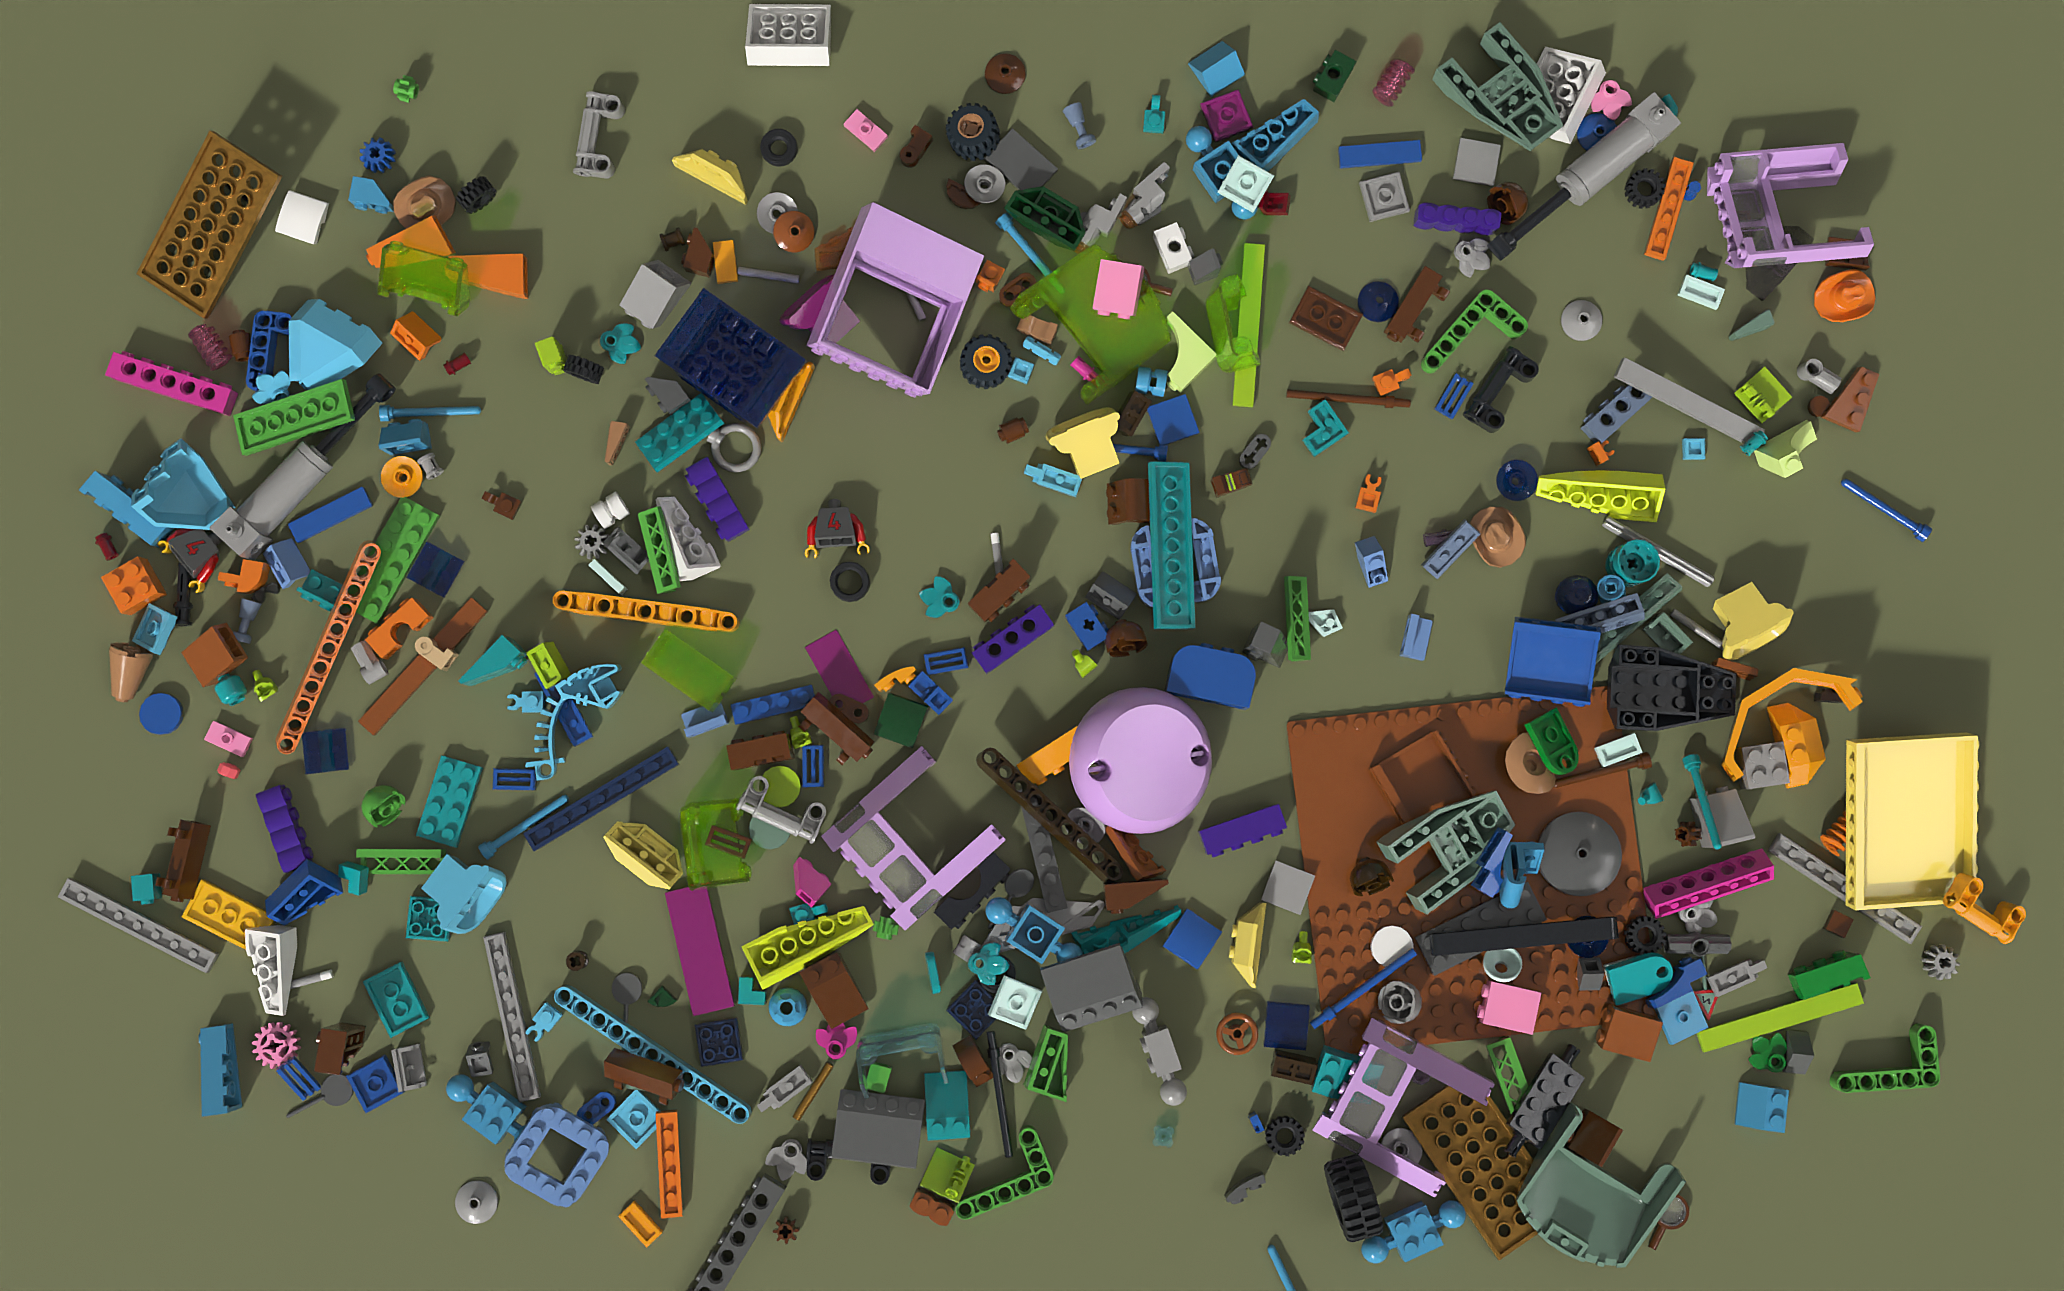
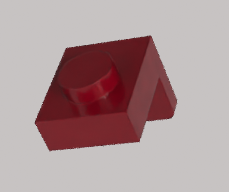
(1275, 203)

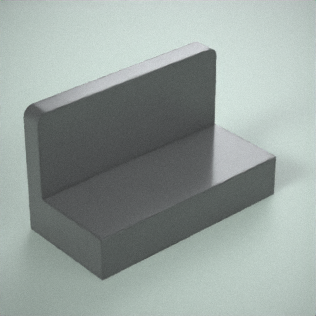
(1110, 595)

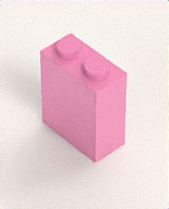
(1118, 288)
(1509, 1007)

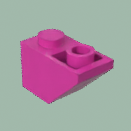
(808, 882)

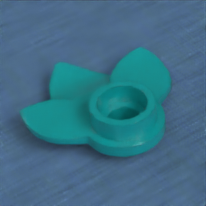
(623, 342)
(936, 598)
(991, 963)

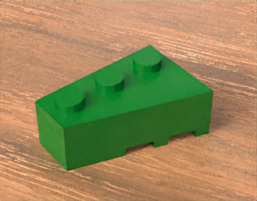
(1827, 974)

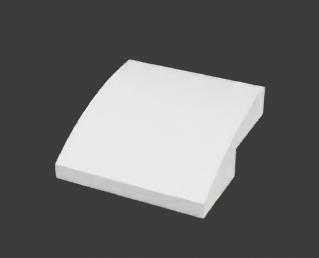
(301, 217)

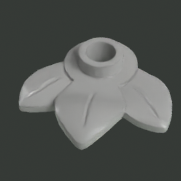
(1475, 258)
(1699, 917)
(1013, 1065)
(787, 1162)

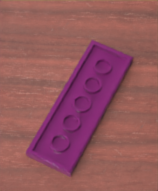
(699, 950)

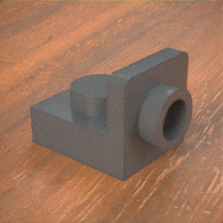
(479, 1059)

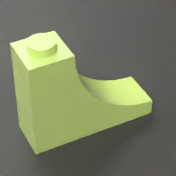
(1192, 355)
(1782, 452)

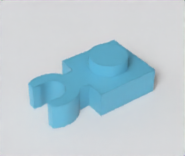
(530, 702)
(545, 1019)

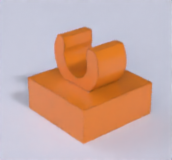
(1598, 454)

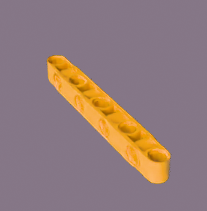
(631, 610)

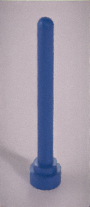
(1158, 452)
(1920, 531)

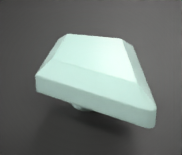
(1325, 621)

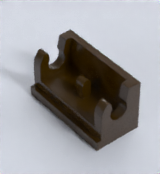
(1132, 412)
(1293, 1067)

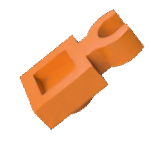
(1368, 497)

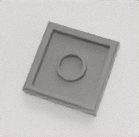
(1476, 162)
(1384, 196)
(1288, 887)

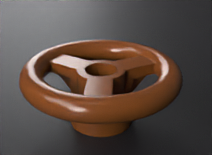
(1248, 1021)

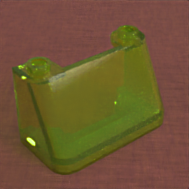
(424, 276)
(1231, 352)
(705, 865)

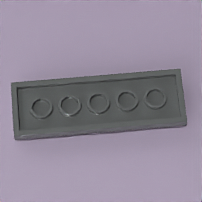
(1485, 915)

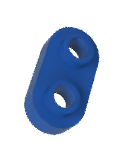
(597, 1108)

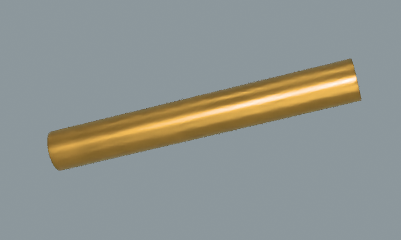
(813, 1091)

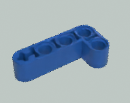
(268, 351)

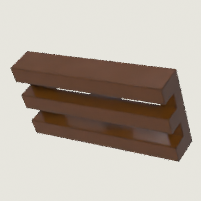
(745, 848)

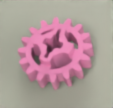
(274, 1035)

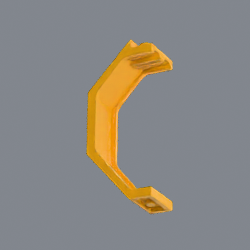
(1842, 685)

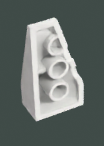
(690, 552)
(273, 956)

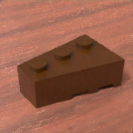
(760, 750)
(337, 1045)

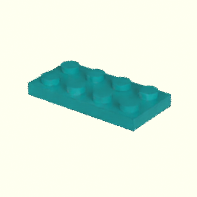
(679, 432)
(449, 801)

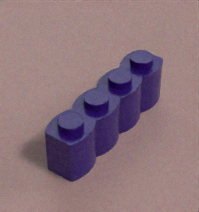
(1453, 218)
(717, 499)
(283, 827)

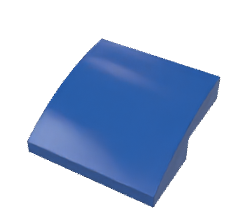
(1192, 938)

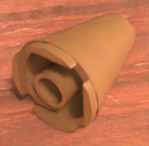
(127, 669)

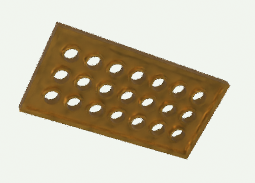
(178, 216)
(1487, 1149)

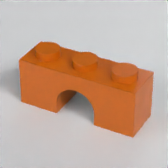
(384, 638)

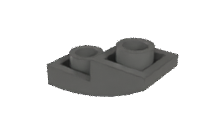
(1238, 1191)

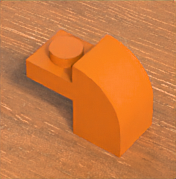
(251, 578)

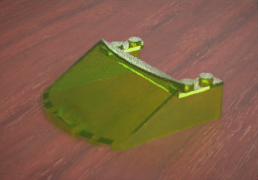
(1110, 342)

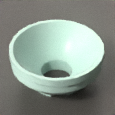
(1509, 958)

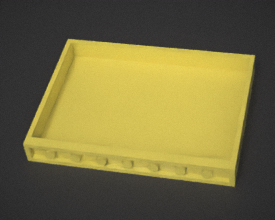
(1909, 818)

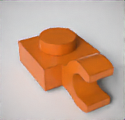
(1388, 382)

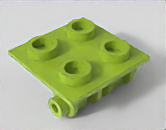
(1763, 395)
(947, 1174)

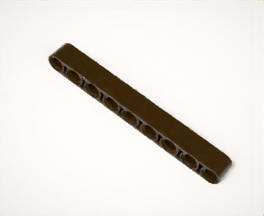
(1059, 817)

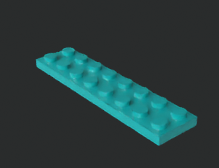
(1171, 545)

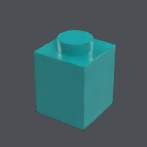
(144, 888)

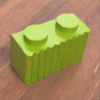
(551, 355)

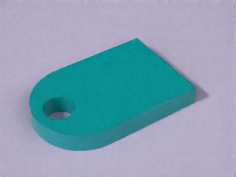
(1638, 977)

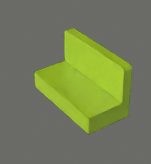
(548, 664)

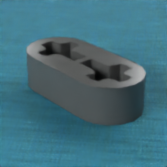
(1258, 454)

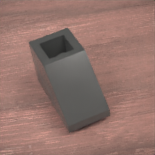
(1205, 267)
(668, 392)

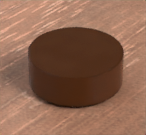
(1818, 406)

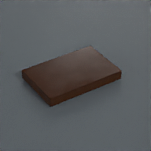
(1326, 318)

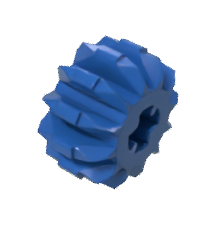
(371, 161)

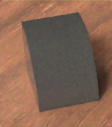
(1589, 973)

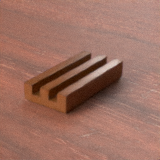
(1742, 671)

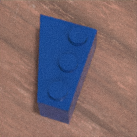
(301, 891)

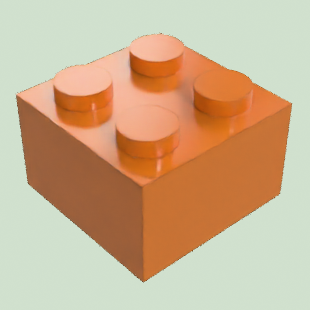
(134, 585)

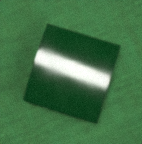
(900, 720)

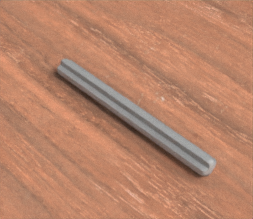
(1665, 555)

